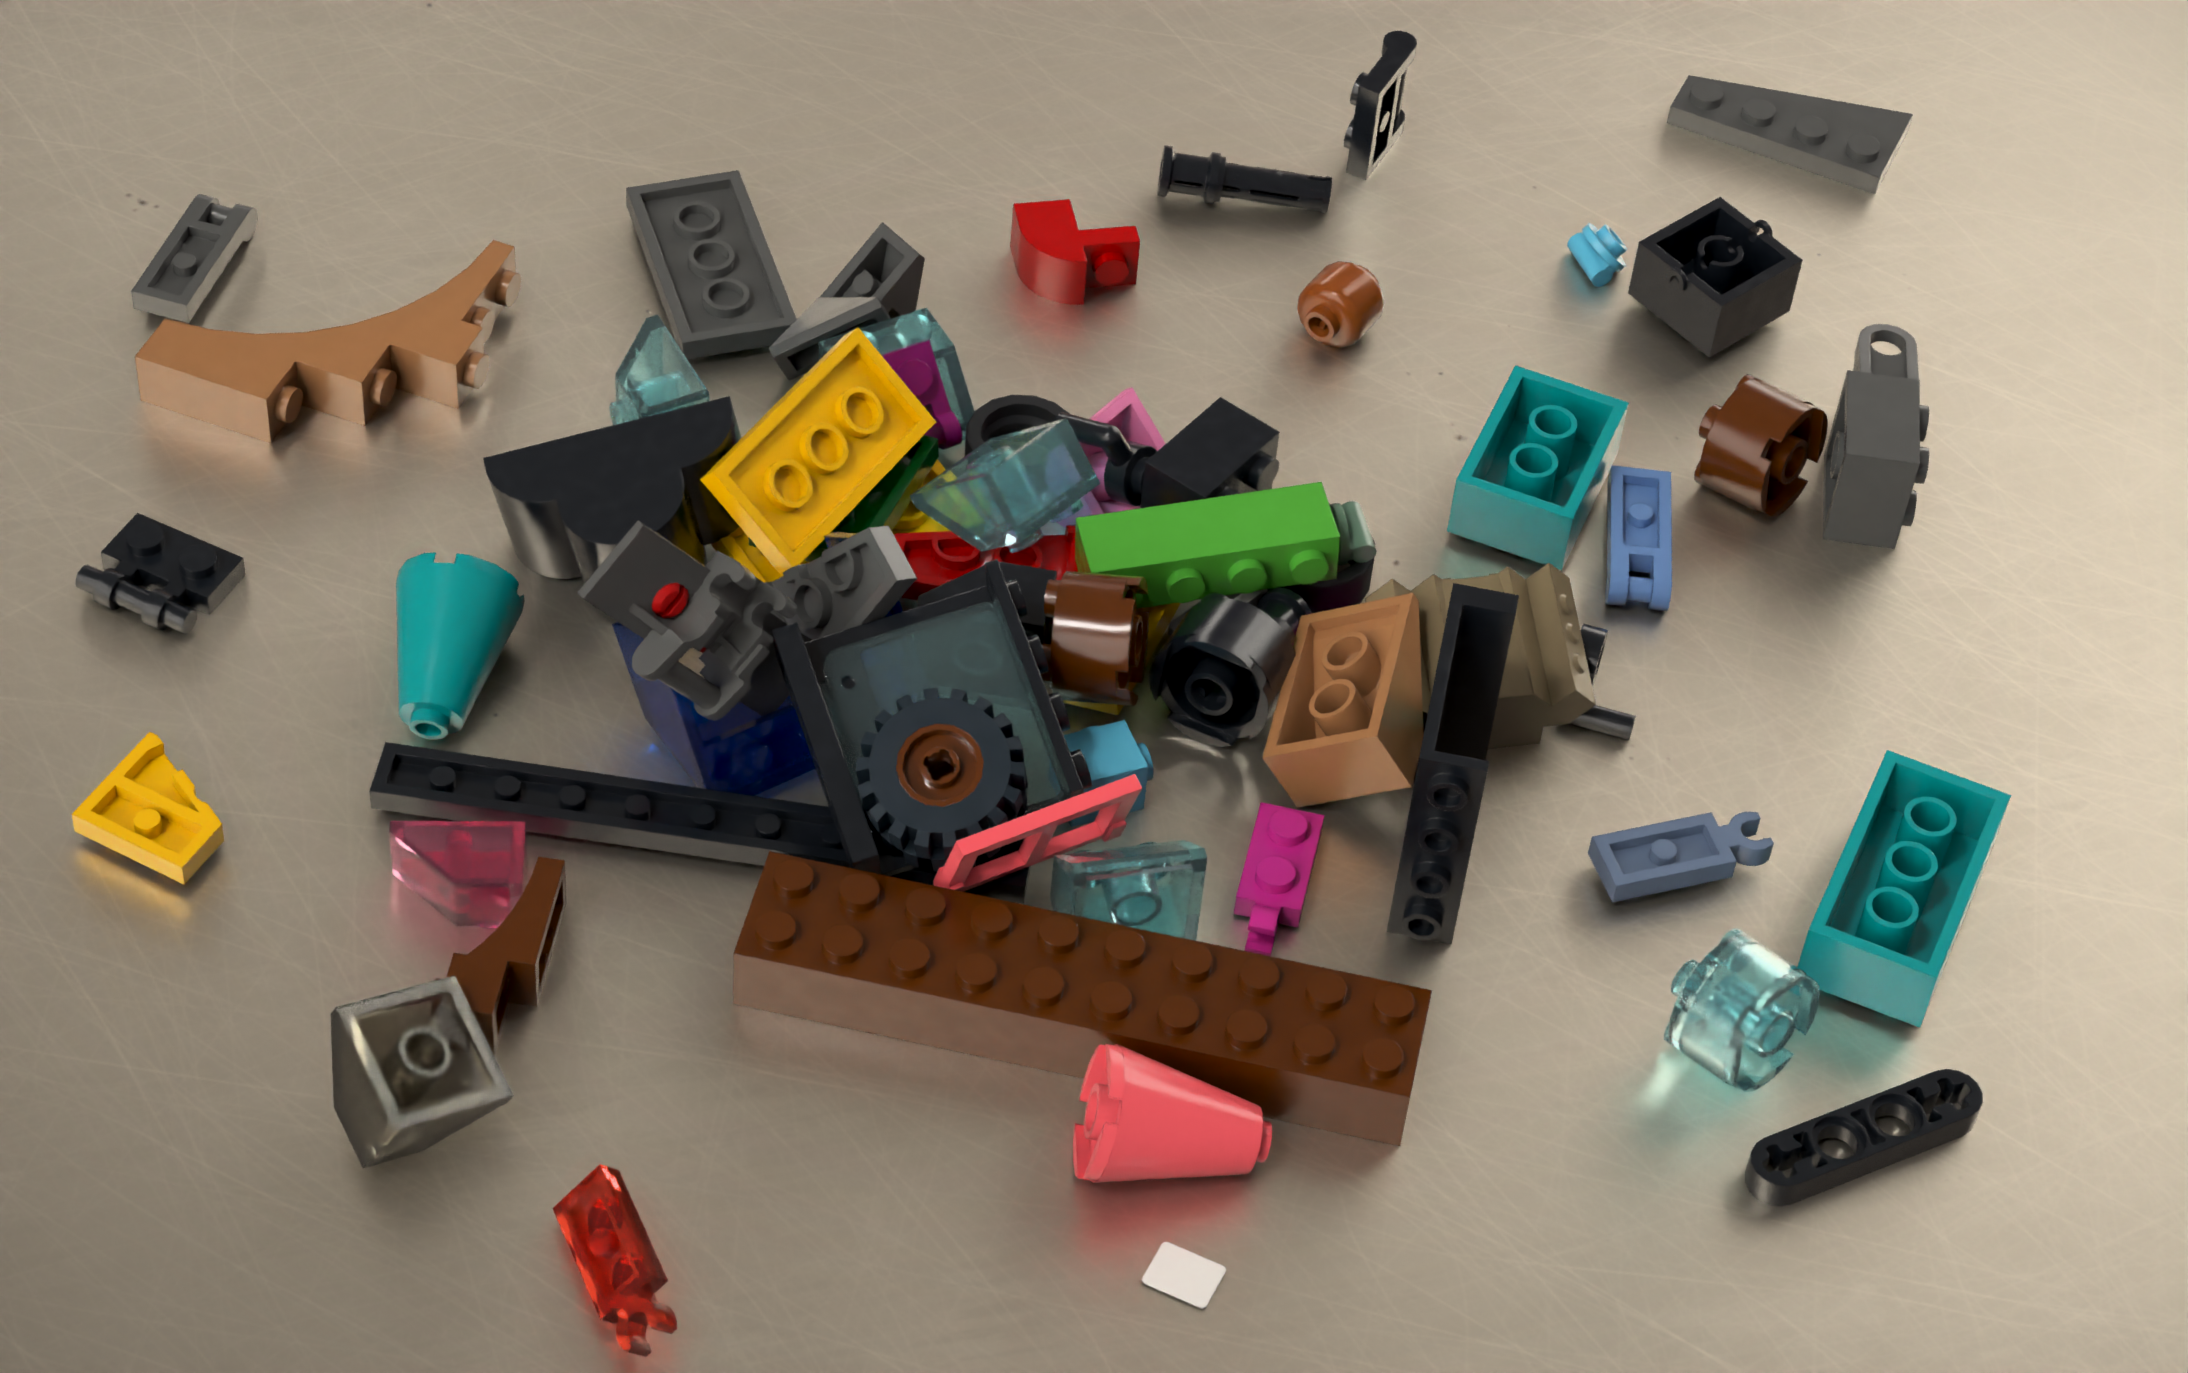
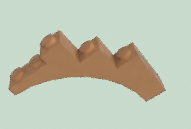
(344, 371)

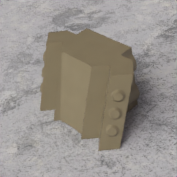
(1546, 660)

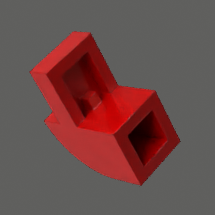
(1062, 260)

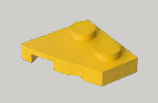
(151, 814)

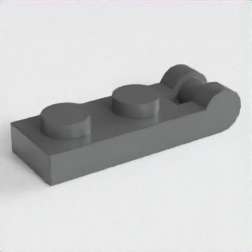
(193, 258)

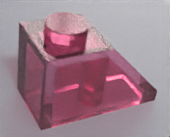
(463, 867)

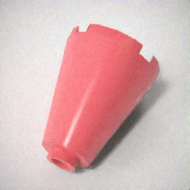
(1161, 1123)

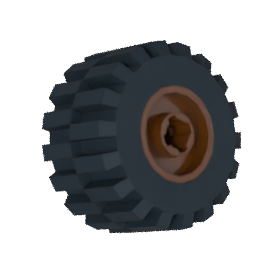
(940, 775)

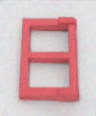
(1037, 828)

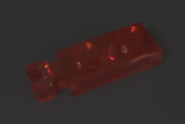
(615, 1257)

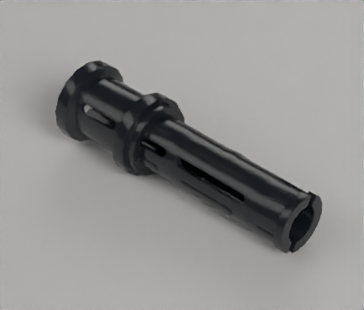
(1215, 179)

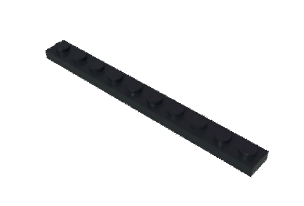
(627, 811)

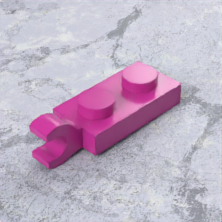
(1277, 872)

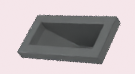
(827, 317)

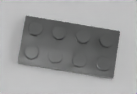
(710, 264)

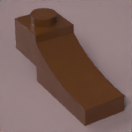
(517, 954)

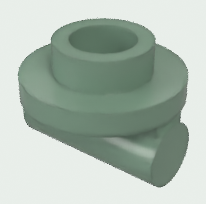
(1354, 533)

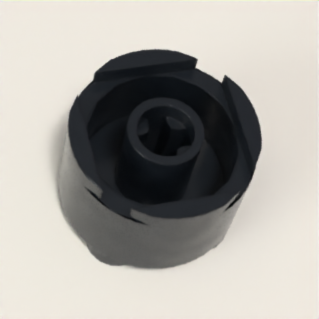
(1223, 670)

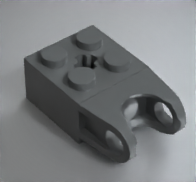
(1876, 444)

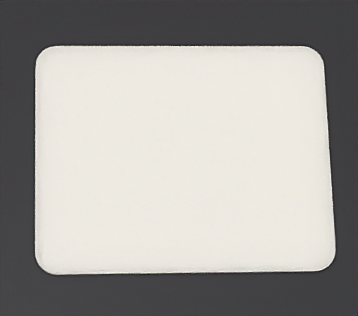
(1184, 1275)

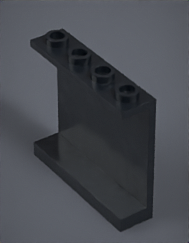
(1452, 764)

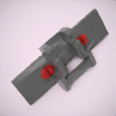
(690, 605)

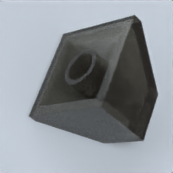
(411, 1070)

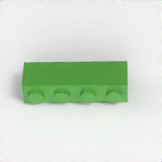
(1215, 544)

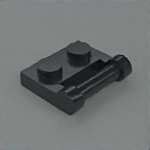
(1378, 105)

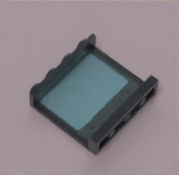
(955, 643)

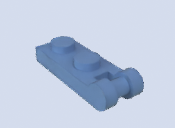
(1639, 537)

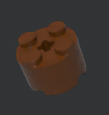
(1760, 445)
(1096, 637)

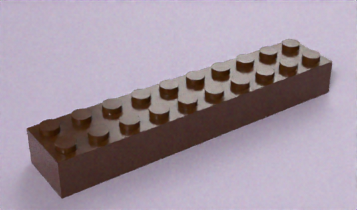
(1057, 985)

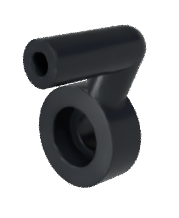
(1125, 458)
(1598, 717)

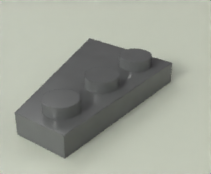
(848, 583)

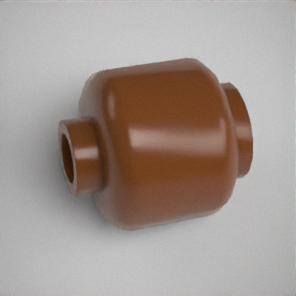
(1340, 304)

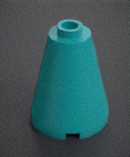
(449, 637)

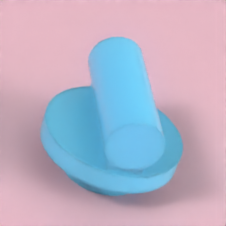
(1598, 253)

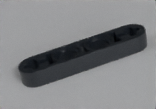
(1858, 1128)

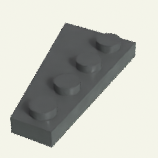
(1804, 131)

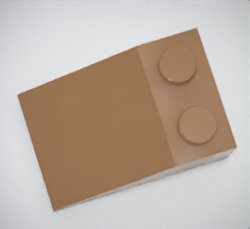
(1350, 704)

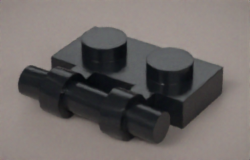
(168, 562)

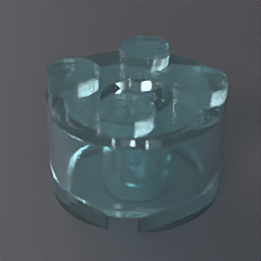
(1740, 1010)

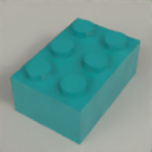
(1537, 467)

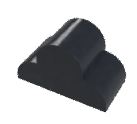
(585, 491)

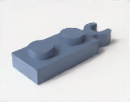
(1676, 854)

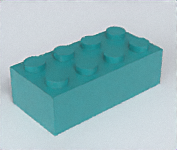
(1902, 887)

